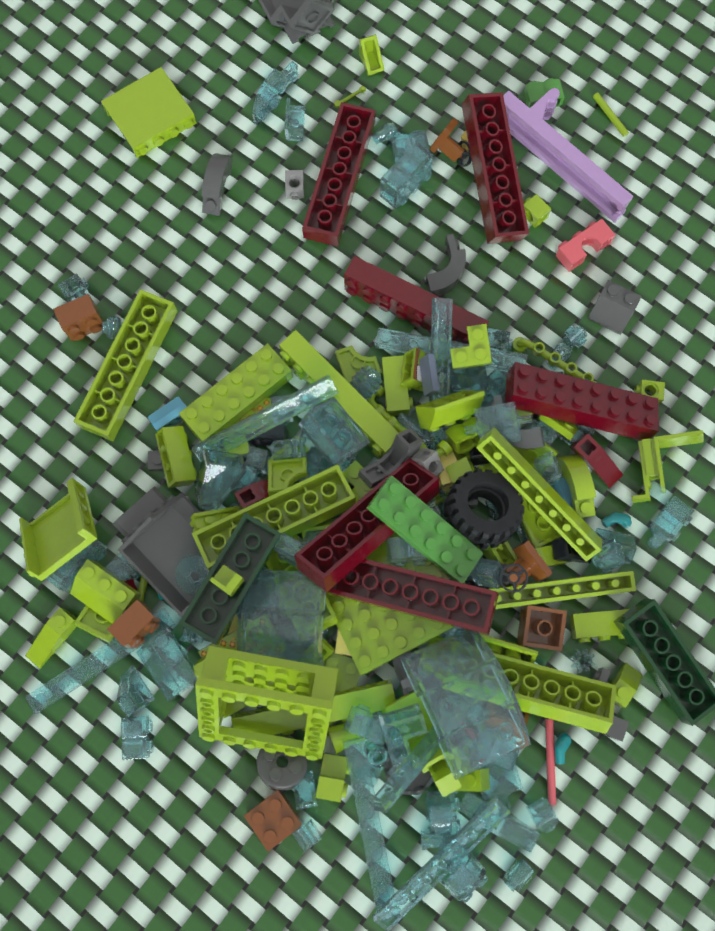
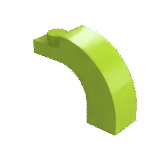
(580, 484)

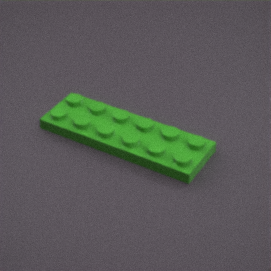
(425, 530)

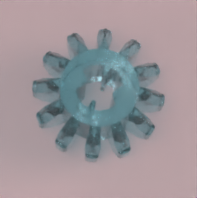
(366, 381)

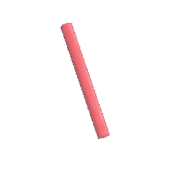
(550, 758)

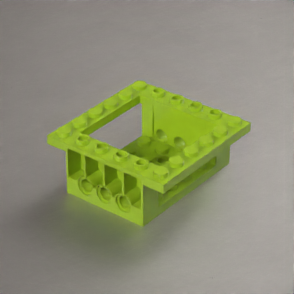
(266, 682)

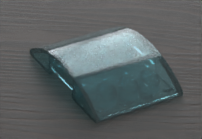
(283, 618)
(467, 701)

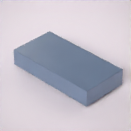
(429, 375)

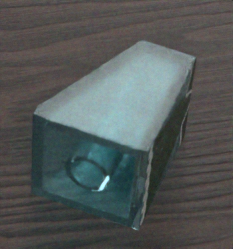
(218, 477)

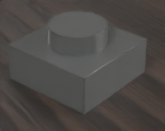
(154, 461)

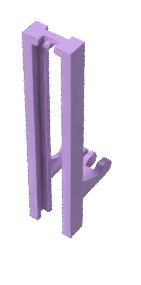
(563, 157)

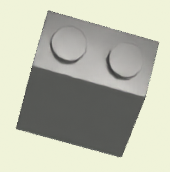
(614, 307)

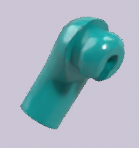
(617, 517)
(561, 747)

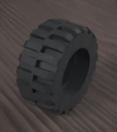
(499, 493)

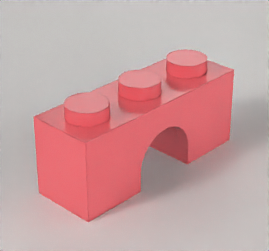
(596, 235)

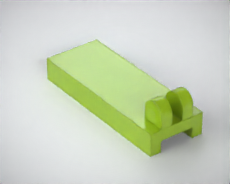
(205, 518)

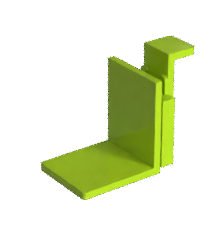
(651, 458)
(437, 765)

